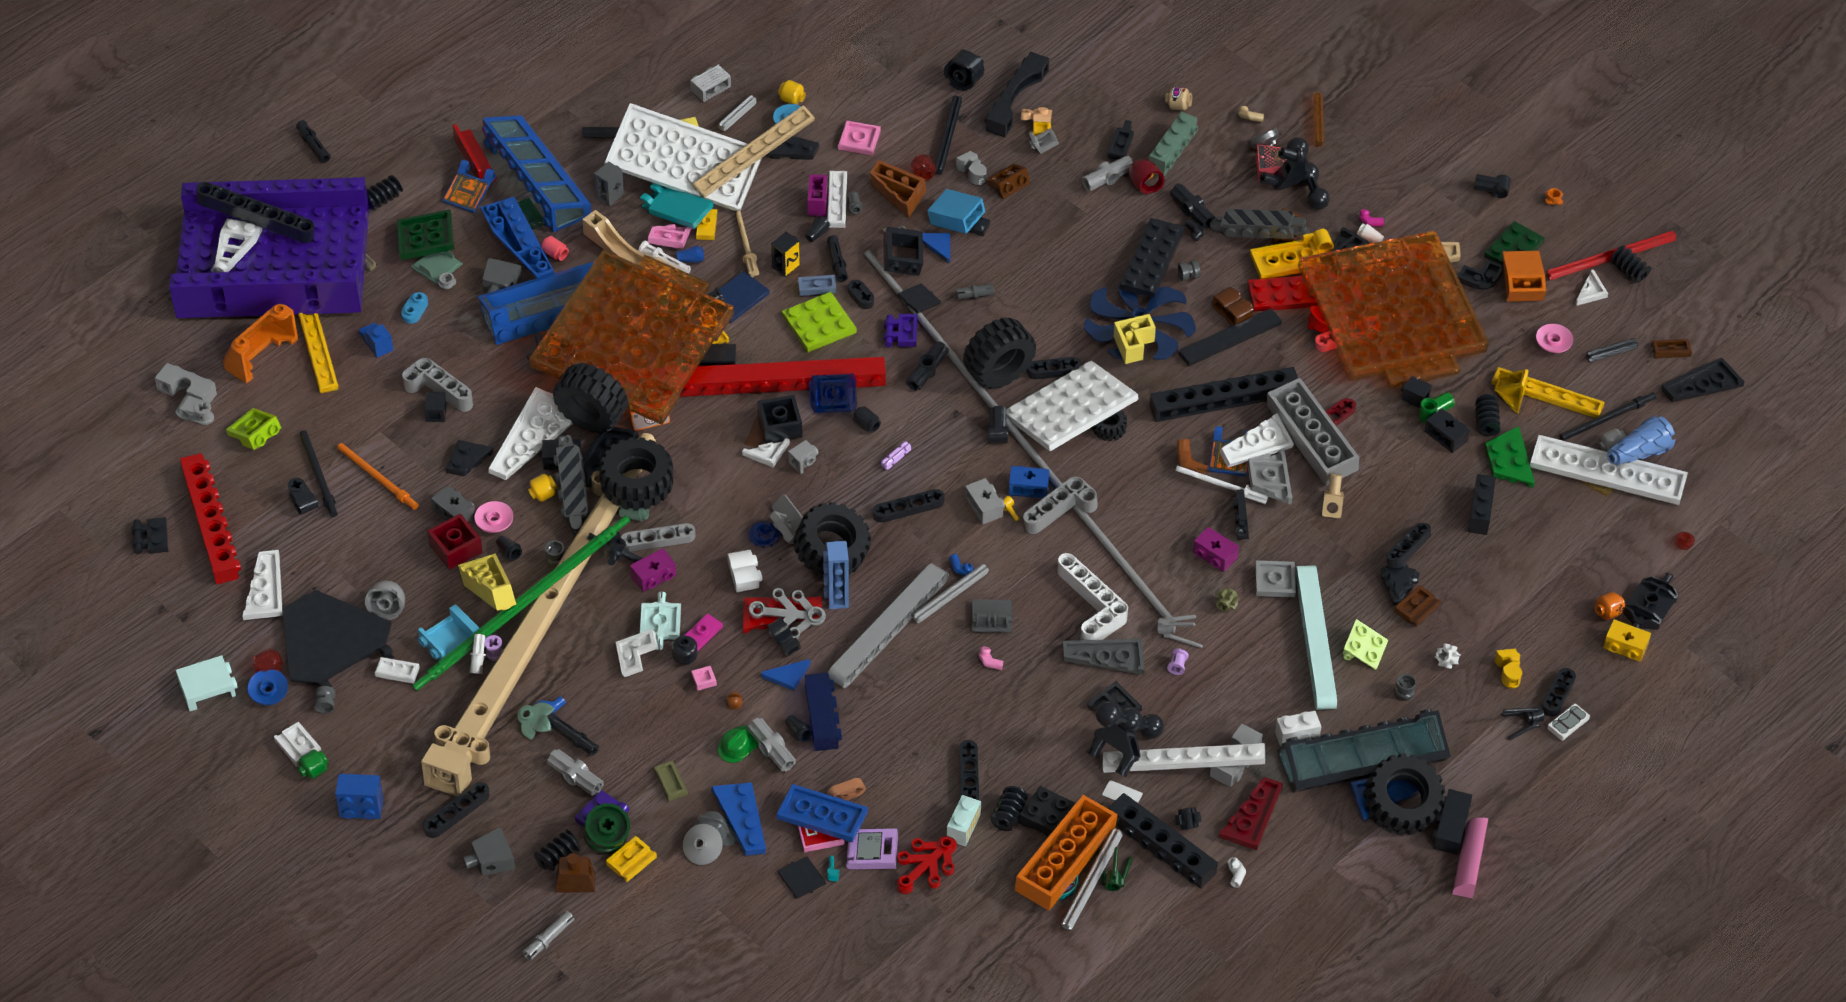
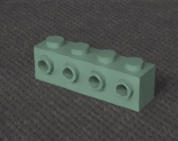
(1174, 142)

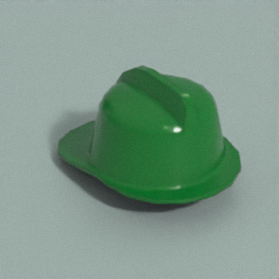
(736, 744)

